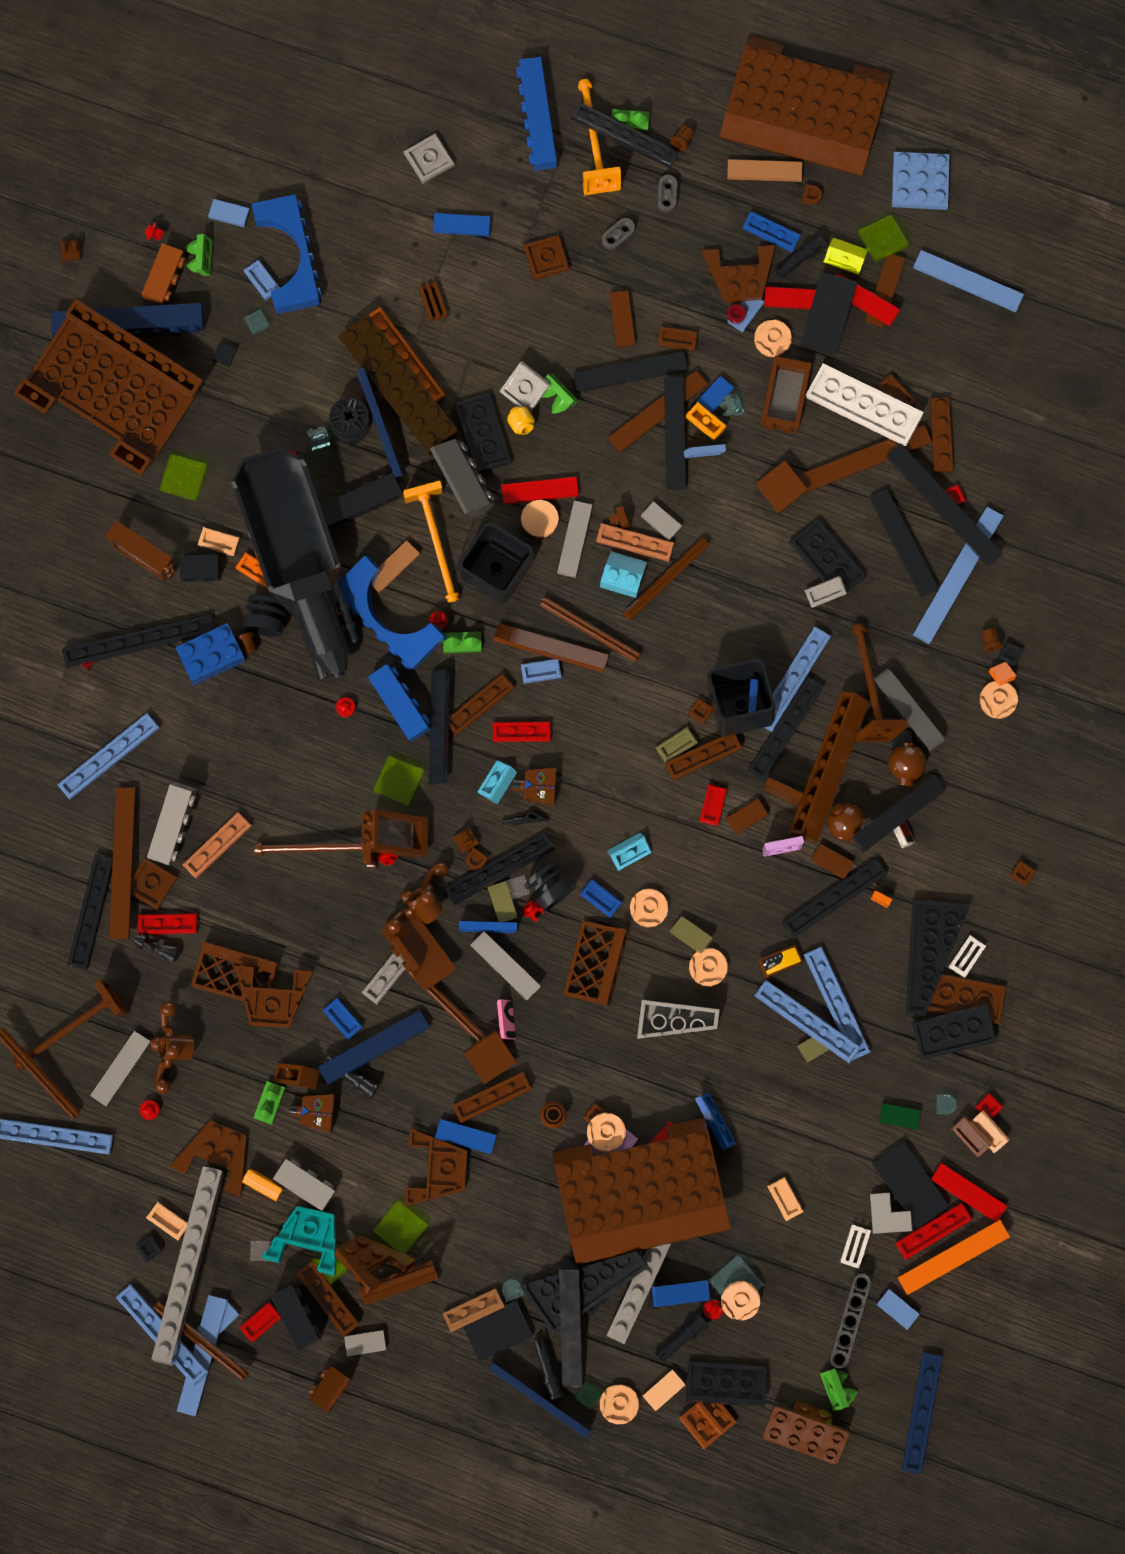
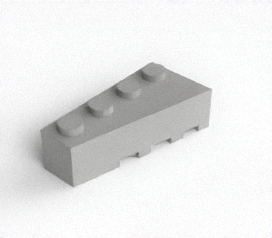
(171, 823)
(670, 1018)

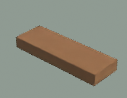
(395, 565)
(473, 1310)

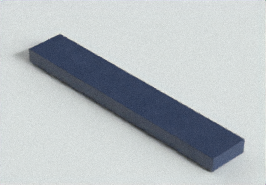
(379, 423)
(373, 1047)
(539, 1400)
(921, 1413)

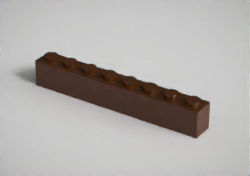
(829, 766)

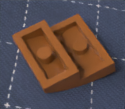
(707, 1422)

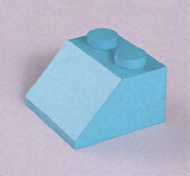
(623, 574)

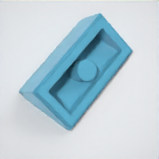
(497, 781)
(629, 851)

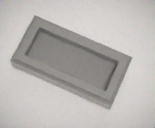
(661, 521)
(826, 592)
(365, 1343)

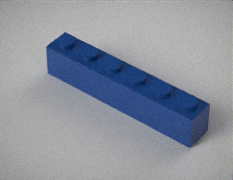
(537, 113)

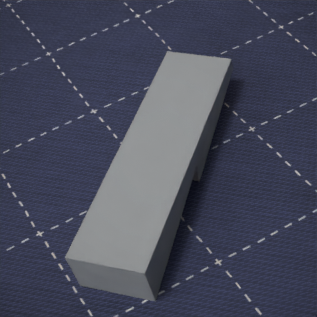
(505, 965)

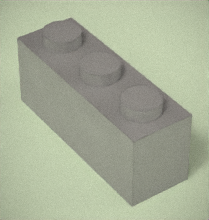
(305, 1184)

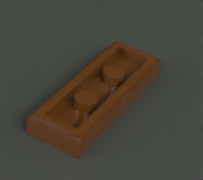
(622, 319)

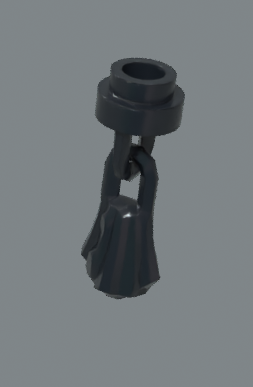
(169, 953)

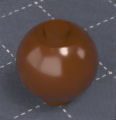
(907, 763)
(845, 821)

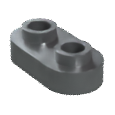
(667, 195)
(617, 234)

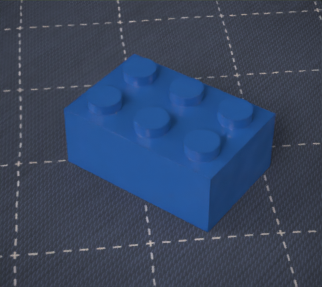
(210, 654)

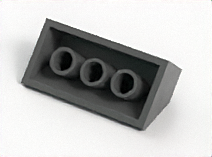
(463, 477)

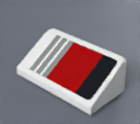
(904, 835)

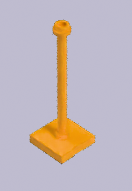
(601, 179)
(423, 494)

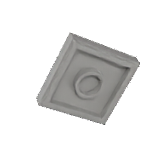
(429, 158)
(525, 387)

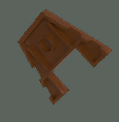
(740, 281)
(271, 1005)
(221, 1147)
(445, 1169)
(365, 1255)

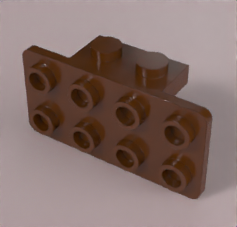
(419, 952)
(806, 1431)

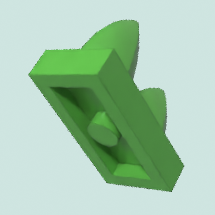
(635, 119)
(203, 250)
(564, 396)
(462, 642)
(269, 1103)
(838, 1396)

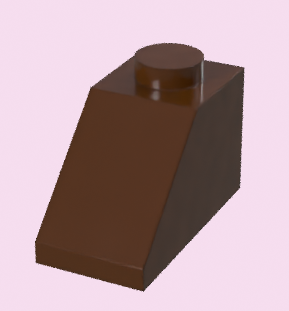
(296, 1076)

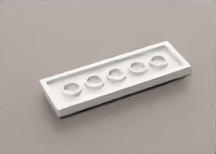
(864, 404)

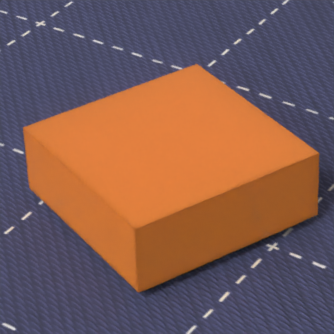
(1002, 673)
(881, 899)

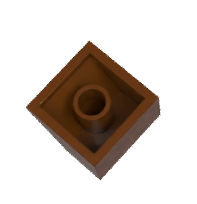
(329, 1389)

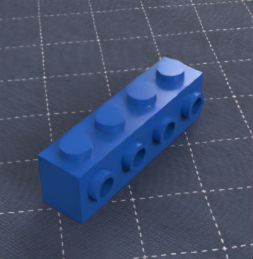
(399, 702)

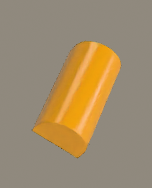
(706, 421)
(263, 1184)

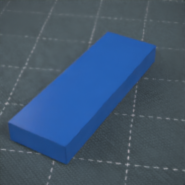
(461, 224)
(771, 231)
(499, 927)
(715, 1121)
(465, 1136)
(680, 1293)

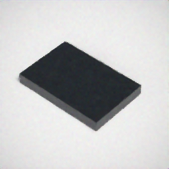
(498, 1331)

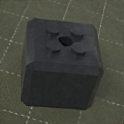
(492, 547)
(732, 685)

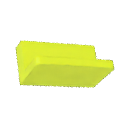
(845, 256)

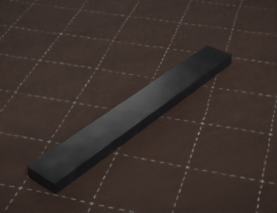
(944, 505)
(137, 641)

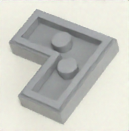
(884, 1219)

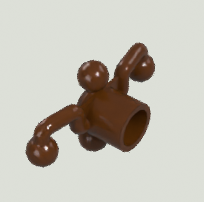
(420, 902)
(170, 1047)

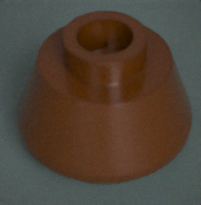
(558, 1118)

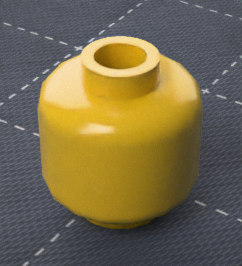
(521, 420)

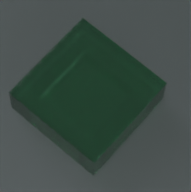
(588, 1395)

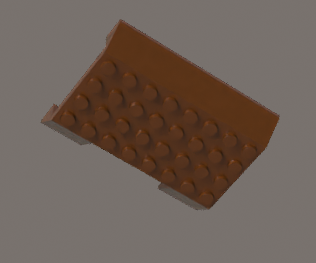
(804, 108)
(112, 384)
(641, 1194)

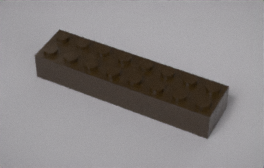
(398, 384)

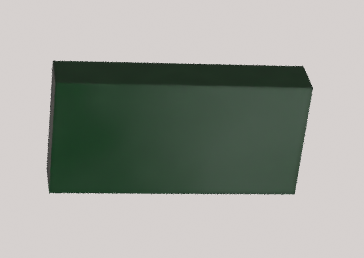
(899, 1116)

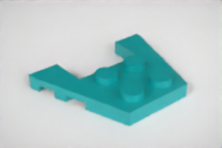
(307, 1230)

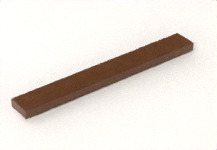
(860, 461)
(122, 864)

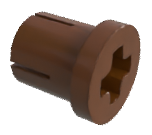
(682, 138)
(991, 640)
(247, 643)

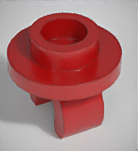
(153, 232)
(439, 618)
(387, 859)
(531, 908)
(712, 1309)

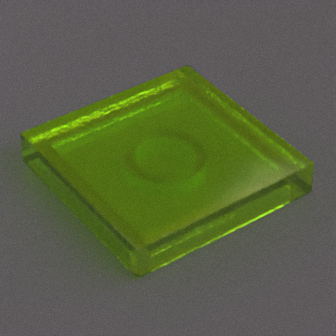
(883, 238)
(183, 477)
(398, 780)
(400, 1228)

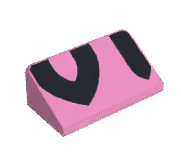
(506, 1019)

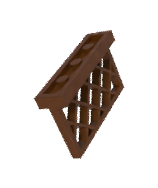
(233, 956)
(612, 966)
(400, 1282)

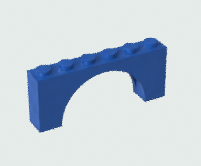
(301, 289)
(357, 591)

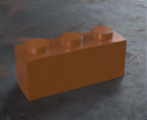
(163, 275)

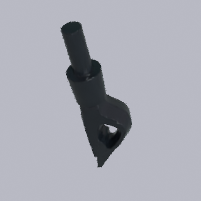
(524, 820)

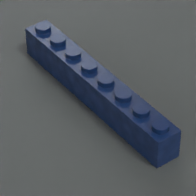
(147, 319)

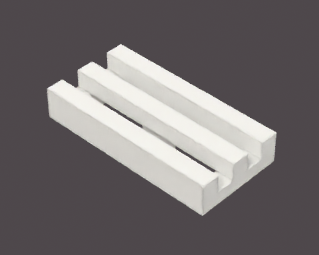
(958, 969)
(860, 1230)

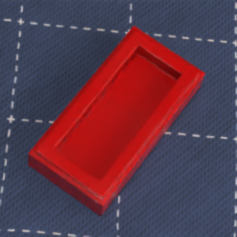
(713, 805)
(260, 1322)

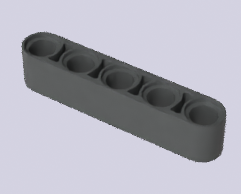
(908, 710)
(849, 1310)

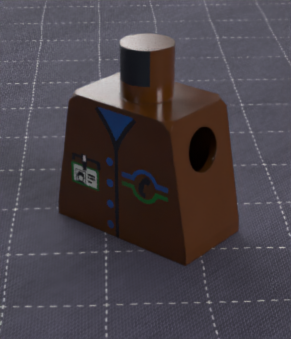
(538, 786)
(315, 1112)

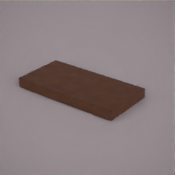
(961, 993)

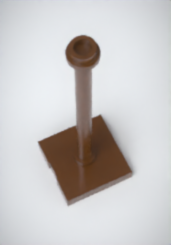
(878, 729)
(369, 858)
(109, 1000)

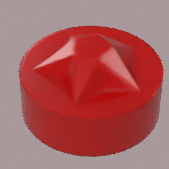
(345, 707)
(149, 1110)

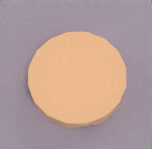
(772, 338)
(539, 518)
(998, 700)
(649, 908)
(708, 968)
(606, 1132)
(740, 1300)
(619, 1404)

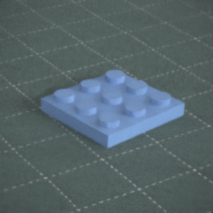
(920, 180)

